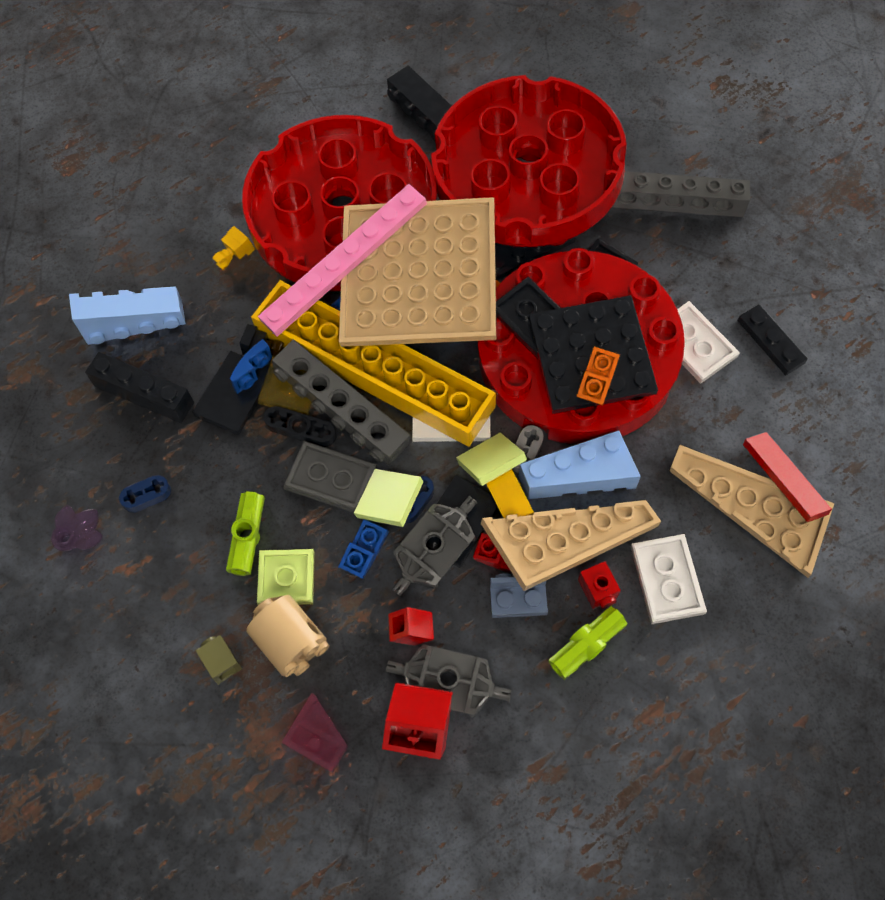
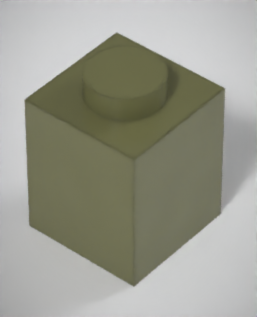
(218, 659)

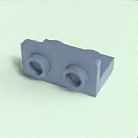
(511, 601)

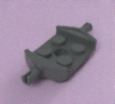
(427, 565)
(472, 673)

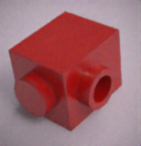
(599, 585)
(411, 626)

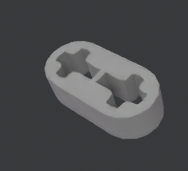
(532, 451)

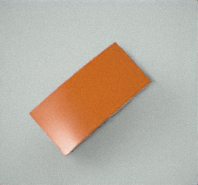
(598, 376)

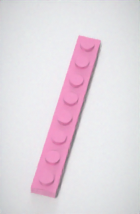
(342, 260)

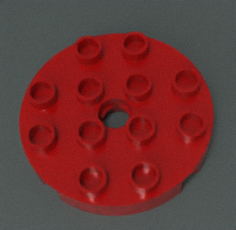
(550, 121)
(294, 185)
(574, 280)

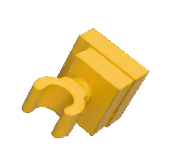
(236, 244)

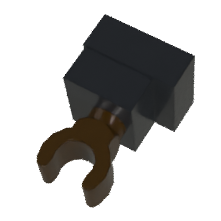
(252, 336)

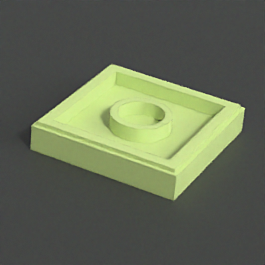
(491, 458)
(388, 497)
(286, 574)

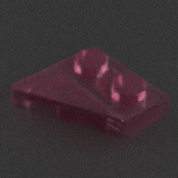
(316, 736)

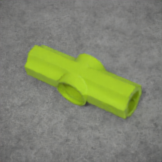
(243, 549)
(587, 642)

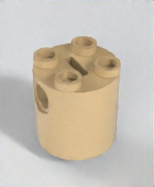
(286, 635)

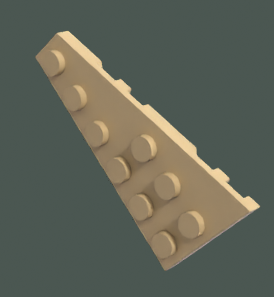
(754, 505)
(558, 540)

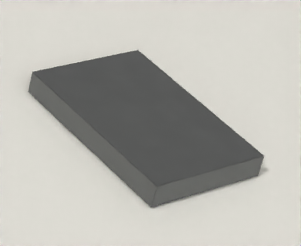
(329, 476)

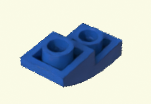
(244, 373)
(364, 549)

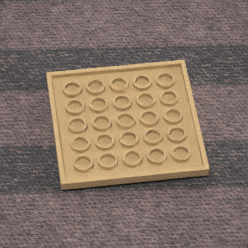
(425, 280)

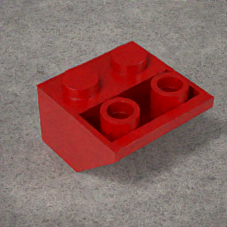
(417, 721)

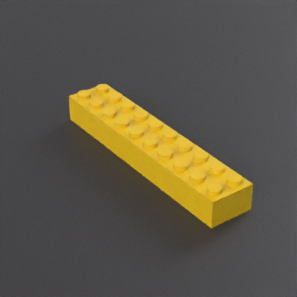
(390, 372)

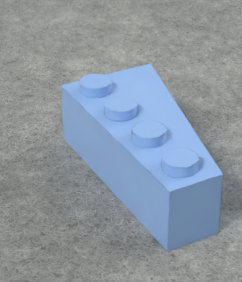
(126, 314)
(585, 467)

